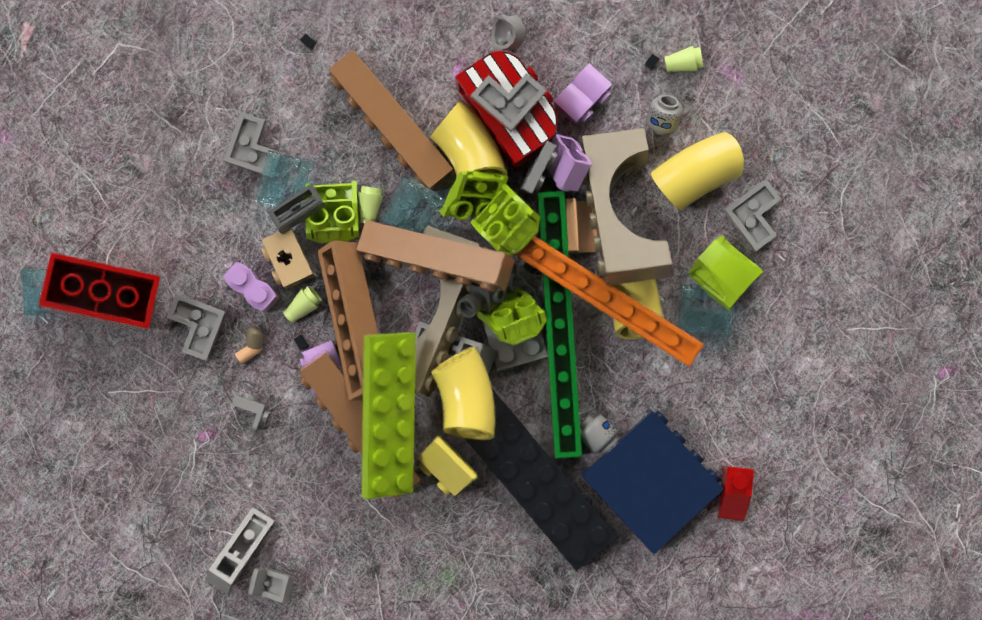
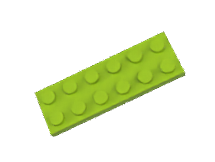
(388, 414)

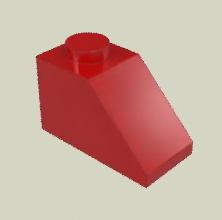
(736, 492)

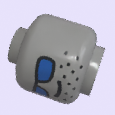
(664, 114)
(598, 434)

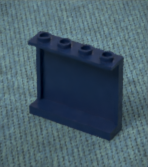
(653, 481)

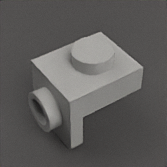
(249, 403)
(271, 584)

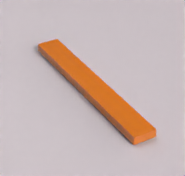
(611, 301)

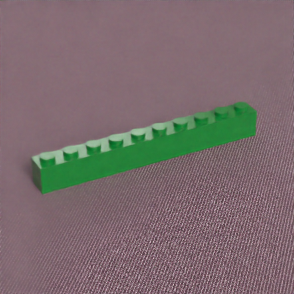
(559, 333)

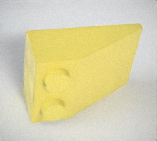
(447, 466)

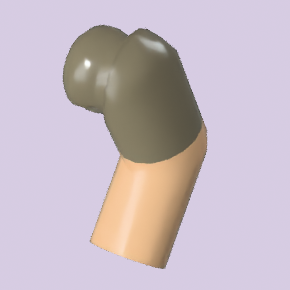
(253, 346)

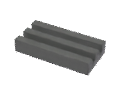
(298, 211)

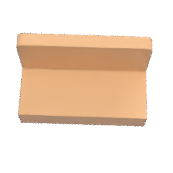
(578, 227)

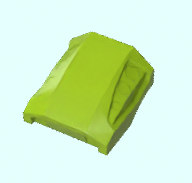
(472, 193)
(340, 216)
(507, 222)
(724, 272)
(515, 318)

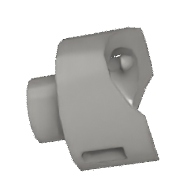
(507, 32)

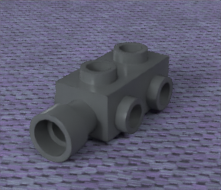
(485, 300)

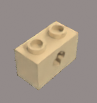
(299, 268)

